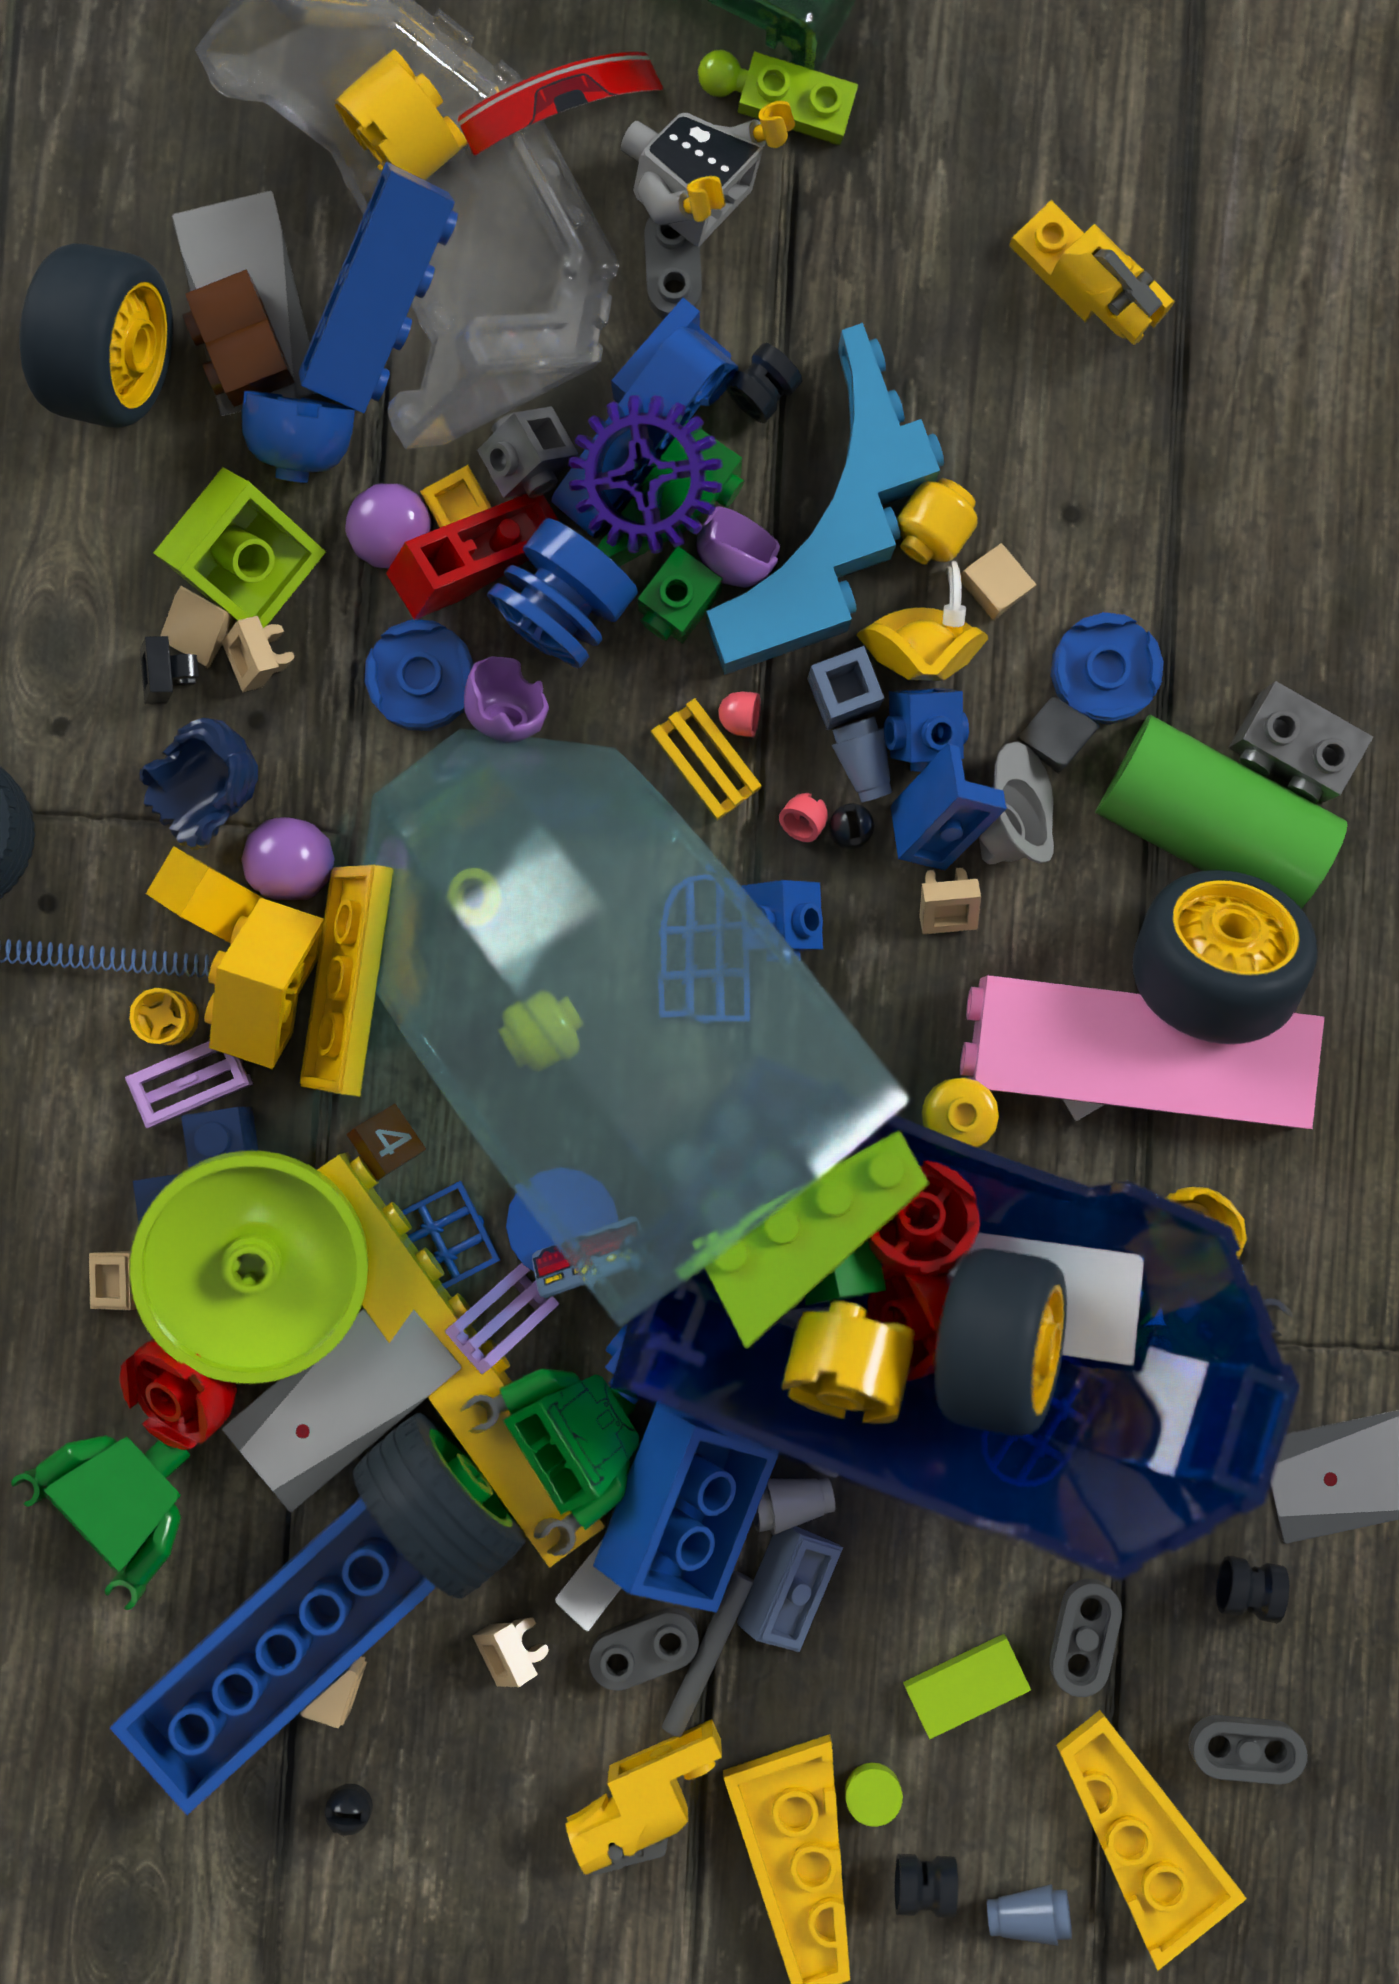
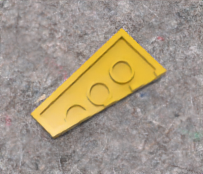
(793, 1843)
(1155, 1854)

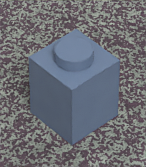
(845, 687)

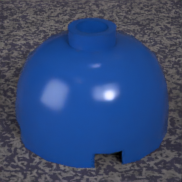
(296, 433)

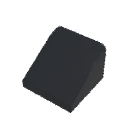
(1057, 733)

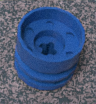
(568, 586)

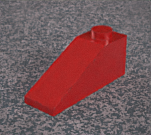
(465, 554)

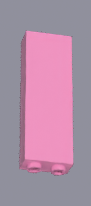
(1121, 1054)

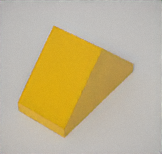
(201, 894)

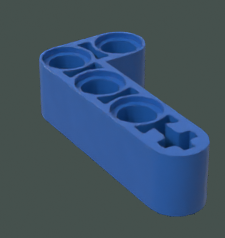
(681, 371)

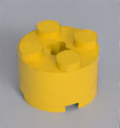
(398, 118)
(849, 1363)

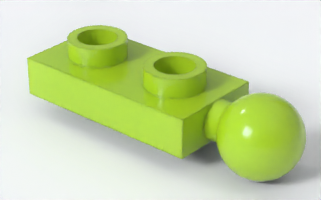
(817, 100)

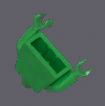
(115, 1502)

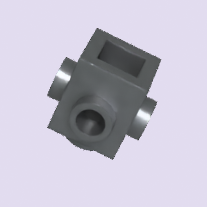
(527, 452)

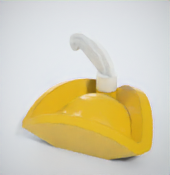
(926, 640)

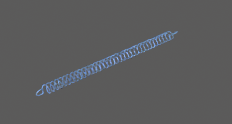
(102, 952)

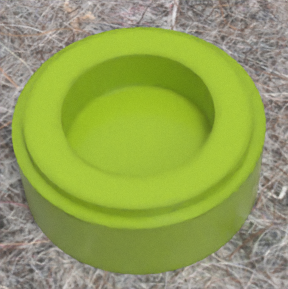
(873, 1794)

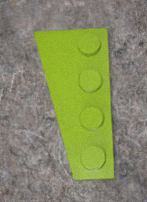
(813, 1235)

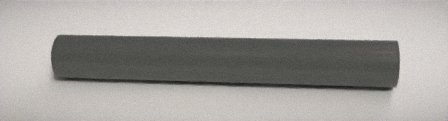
(707, 1654)

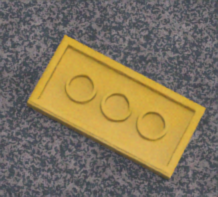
(346, 979)

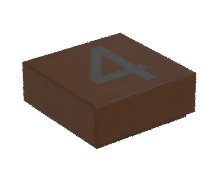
(386, 1141)

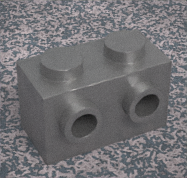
(1300, 743)

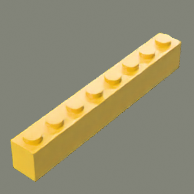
(409, 1280)

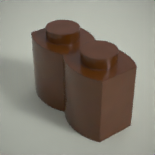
(237, 337)

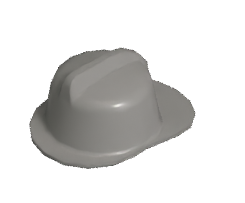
(1027, 822)

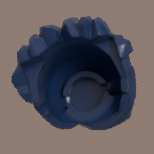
(200, 781)

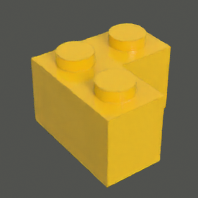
(261, 981)

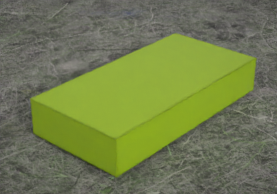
(967, 1686)

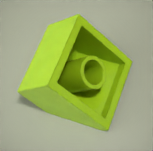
(240, 549)

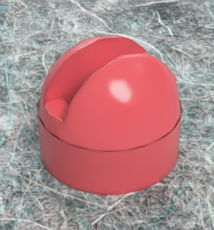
(740, 713)
(799, 827)

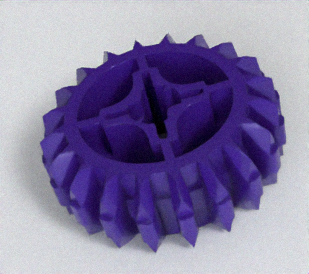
(641, 447)

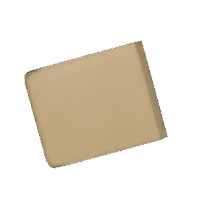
(997, 581)
(196, 626)
(110, 1281)
(336, 1701)

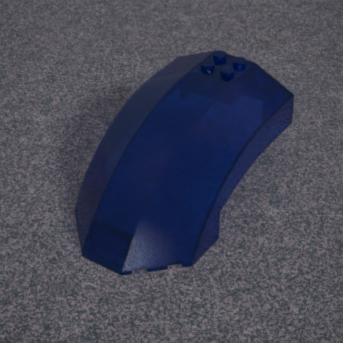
(1126, 1452)

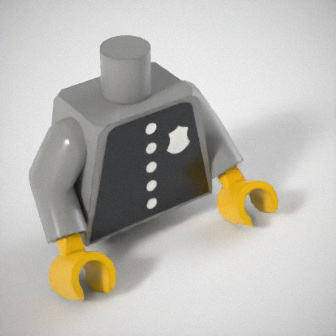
(701, 170)

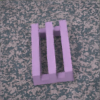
(144, 1100)
(529, 1294)

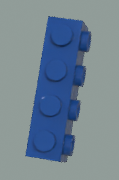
(377, 287)

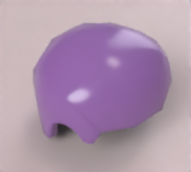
(383, 521)
(736, 548)
(502, 701)
(287, 859)

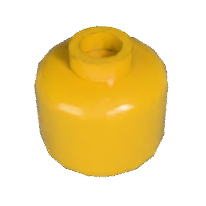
(937, 521)
(961, 1111)

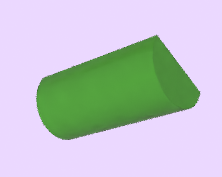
(1220, 812)

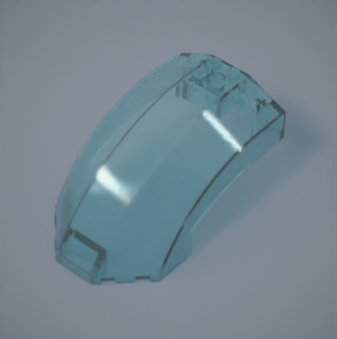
(609, 1009)

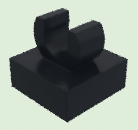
(163, 671)

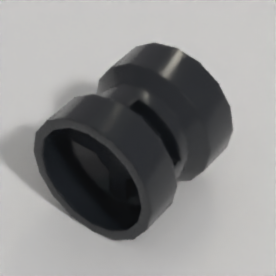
(764, 383)
(1254, 1589)
(926, 1885)

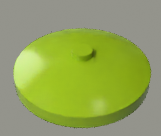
(249, 1267)

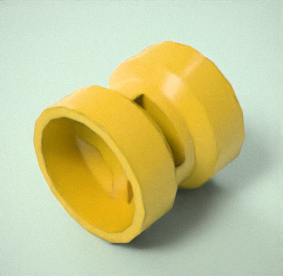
(153, 1013)

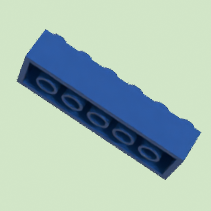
(271, 1657)

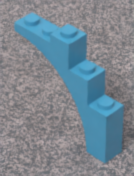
(883, 464)

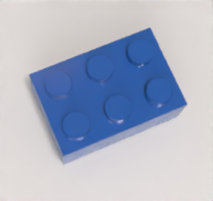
(684, 1513)

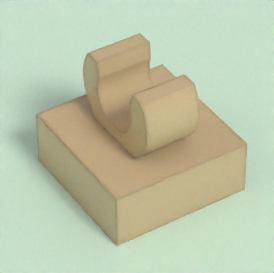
(251, 653)
(949, 904)
(505, 1654)

